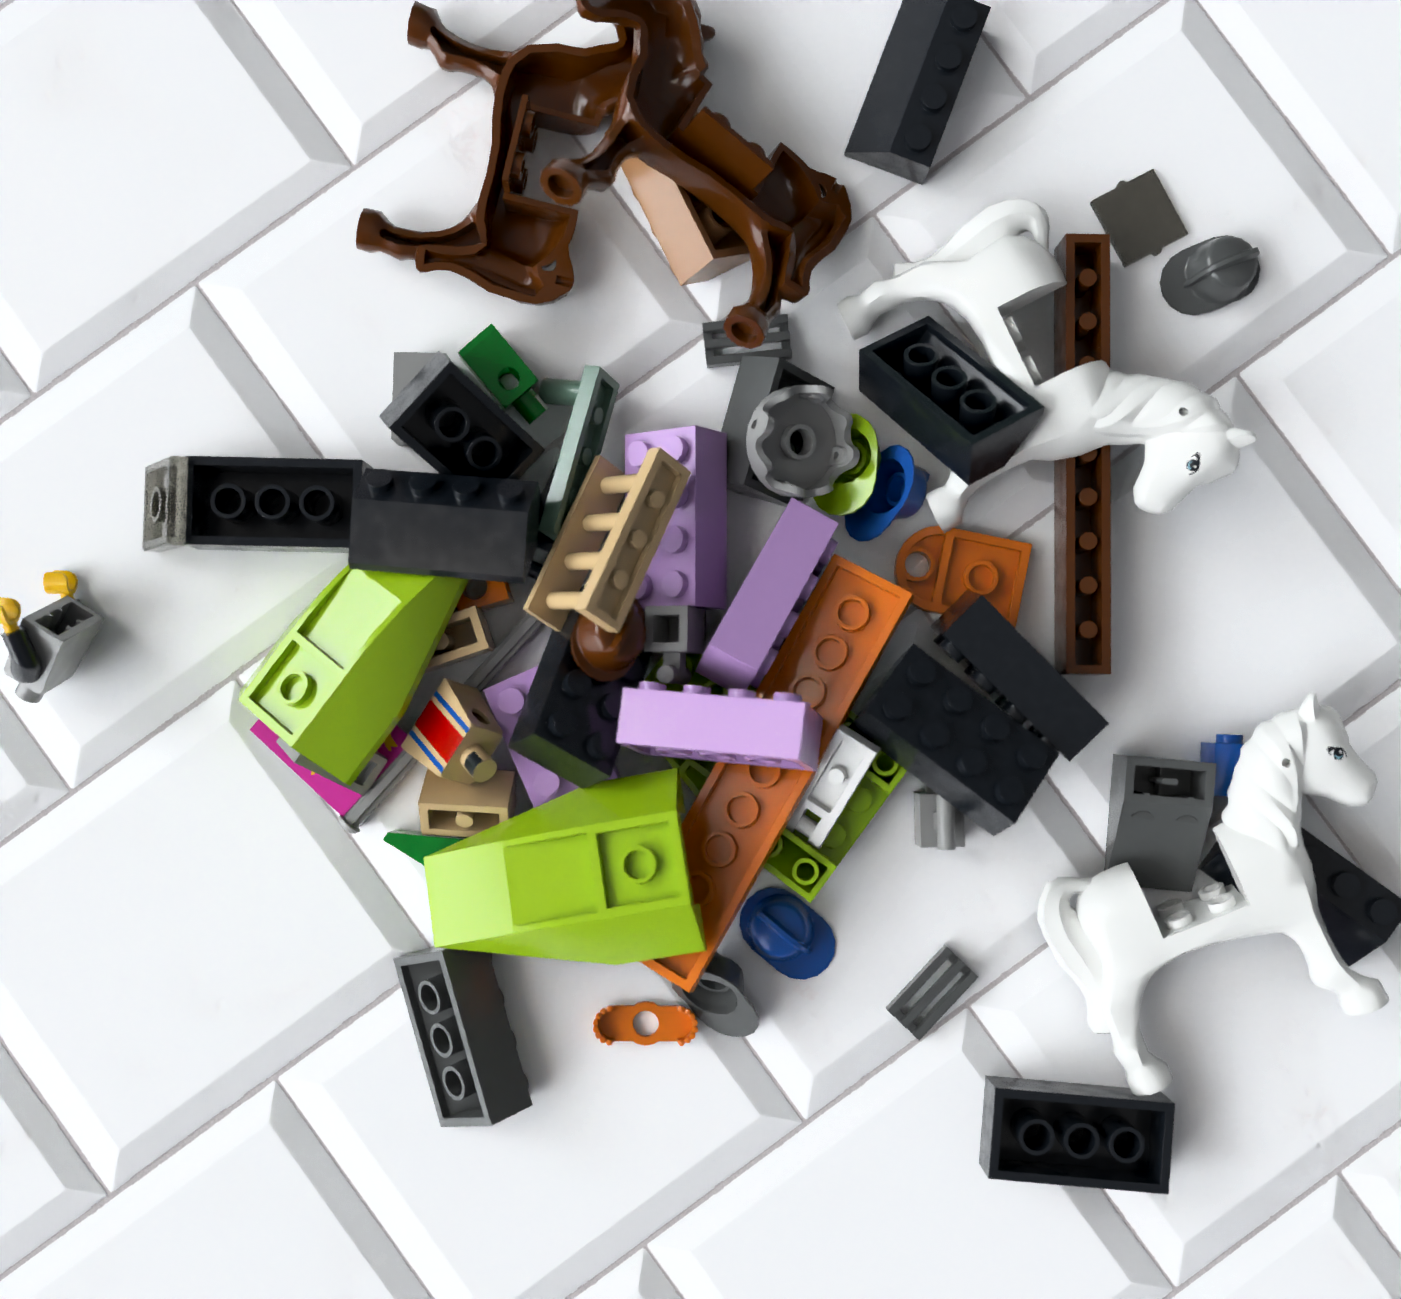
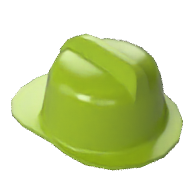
(855, 485)

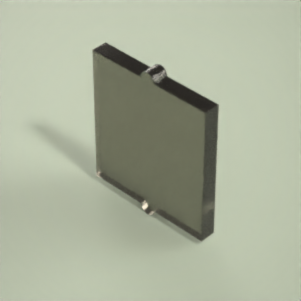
(1138, 218)

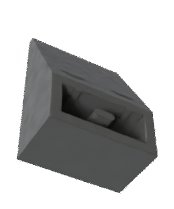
(1159, 818)

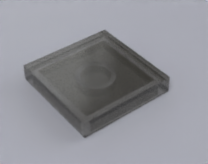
(165, 504)

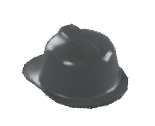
(1210, 275)
(721, 999)

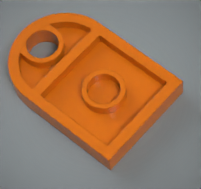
(964, 562)

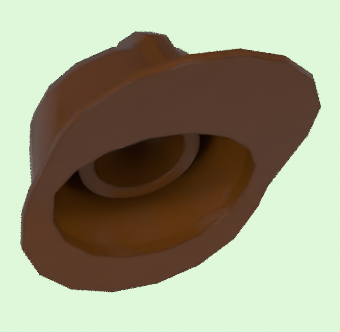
(605, 653)

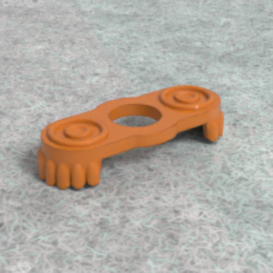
(616, 1023)

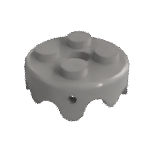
(825, 435)

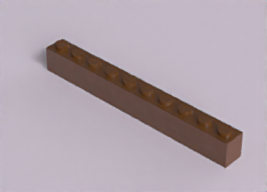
(1082, 481)

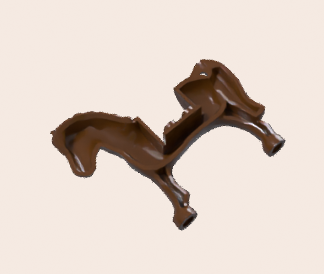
(764, 199)
(507, 235)

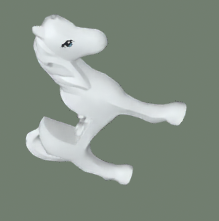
(993, 272)
(1117, 944)

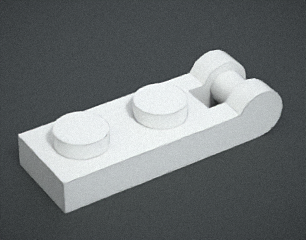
(833, 784)

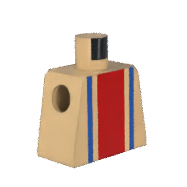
(456, 734)

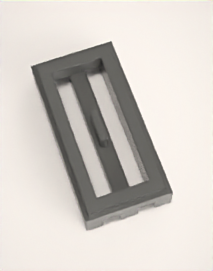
(716, 327)
(943, 1004)

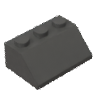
(755, 381)

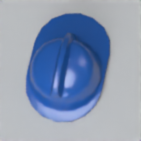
(896, 495)
(787, 933)

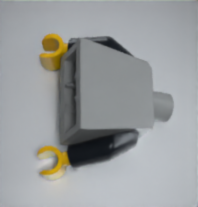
(48, 641)

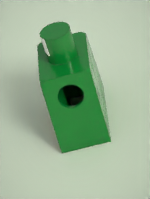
(491, 358)

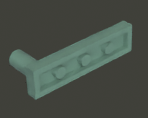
(592, 409)

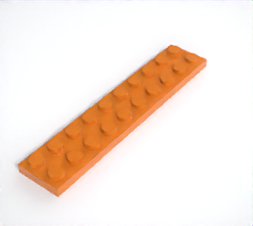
(749, 806)

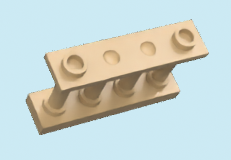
(627, 551)

